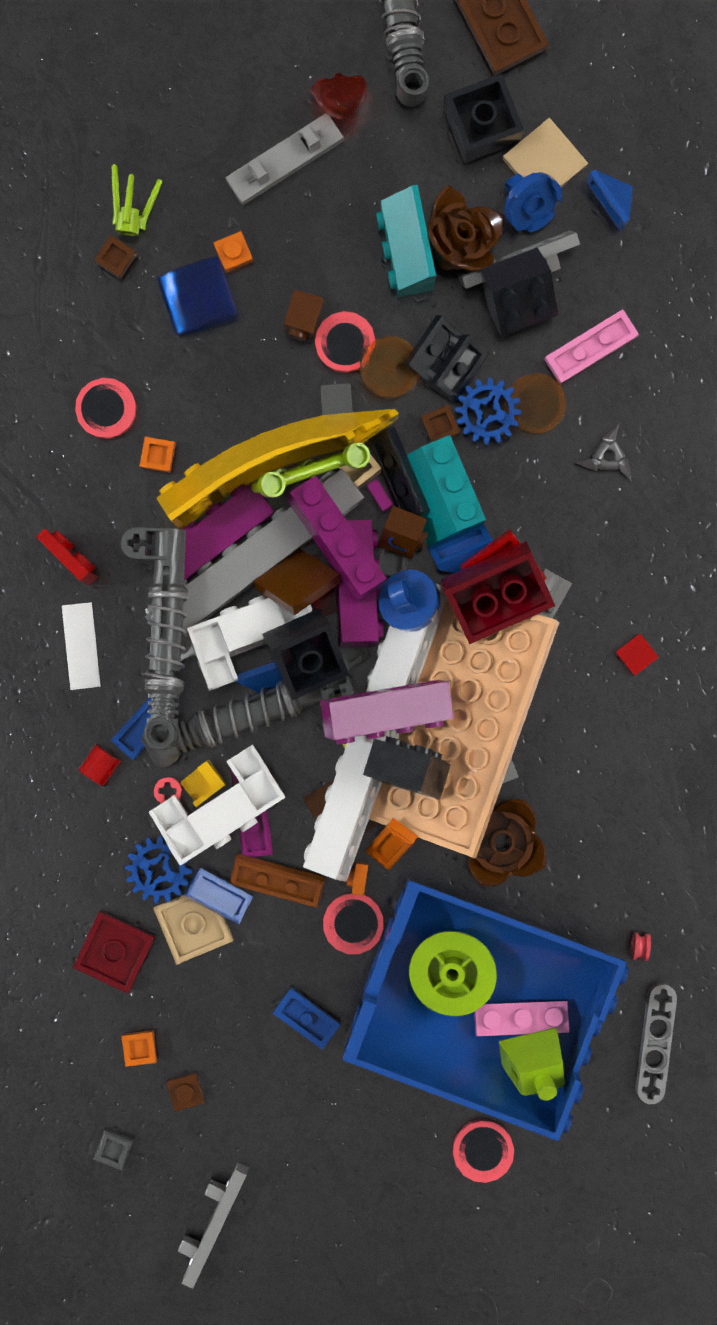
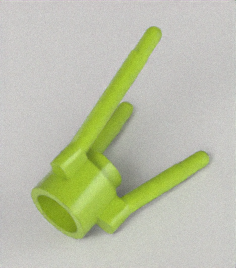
(128, 220)

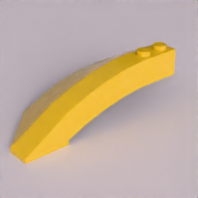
(263, 454)

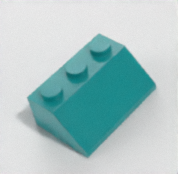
(406, 243)
(446, 491)

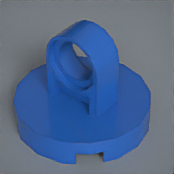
(531, 200)
(409, 600)

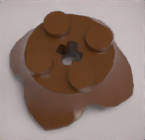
(462, 235)
(525, 851)

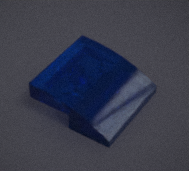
(197, 295)

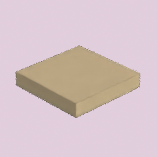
(546, 152)
(191, 928)

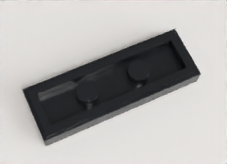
(398, 472)

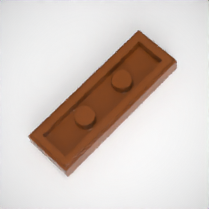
(277, 880)

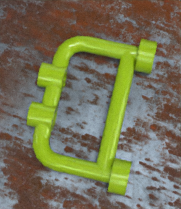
(273, 484)

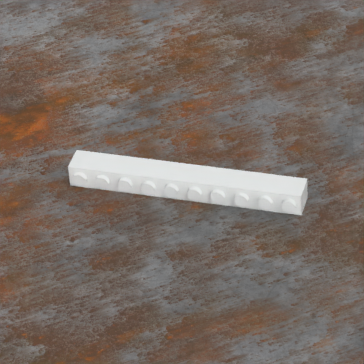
(353, 794)

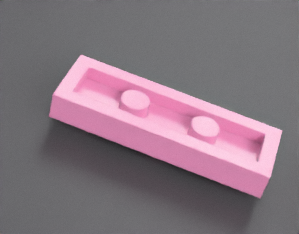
(591, 346)
(521, 1018)

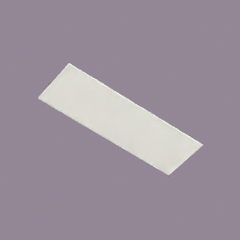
(81, 646)

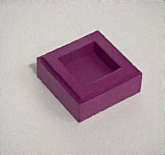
(379, 496)

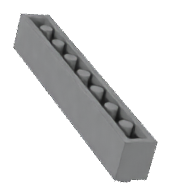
(262, 550)

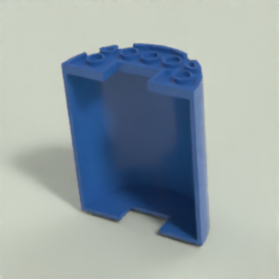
(440, 1052)

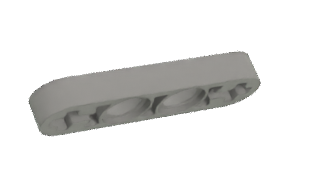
(660, 1043)

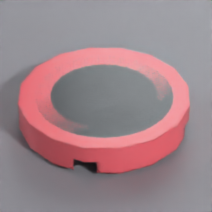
(343, 340)
(106, 408)
(353, 923)
(483, 1150)

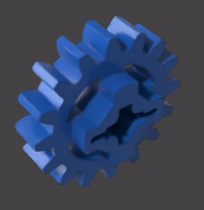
(476, 406)
(146, 862)

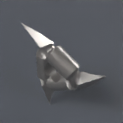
(598, 460)

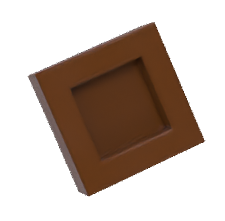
(115, 257)
(440, 423)
(185, 1091)

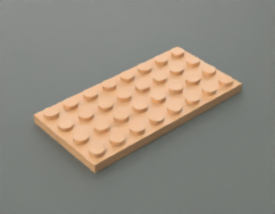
(490, 700)

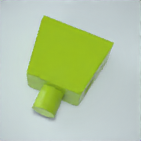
(534, 1063)

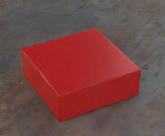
(636, 654)

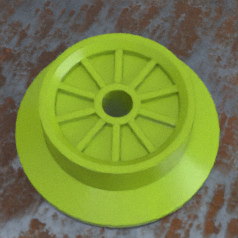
(451, 991)

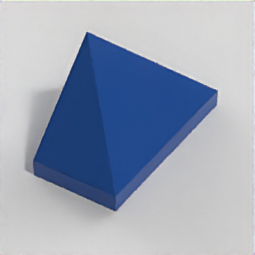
(613, 196)
(457, 549)
(263, 676)

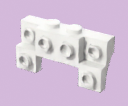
(233, 634)
(231, 810)

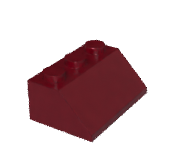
(497, 592)

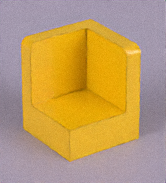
(203, 783)

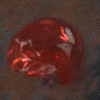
(340, 95)

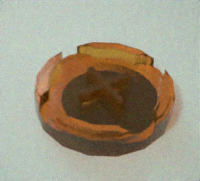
(384, 369)
(541, 403)

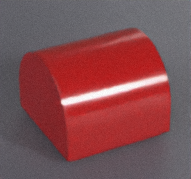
(99, 765)

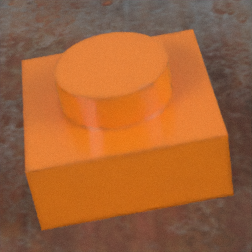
(233, 252)
(157, 454)
(357, 878)
(139, 1048)

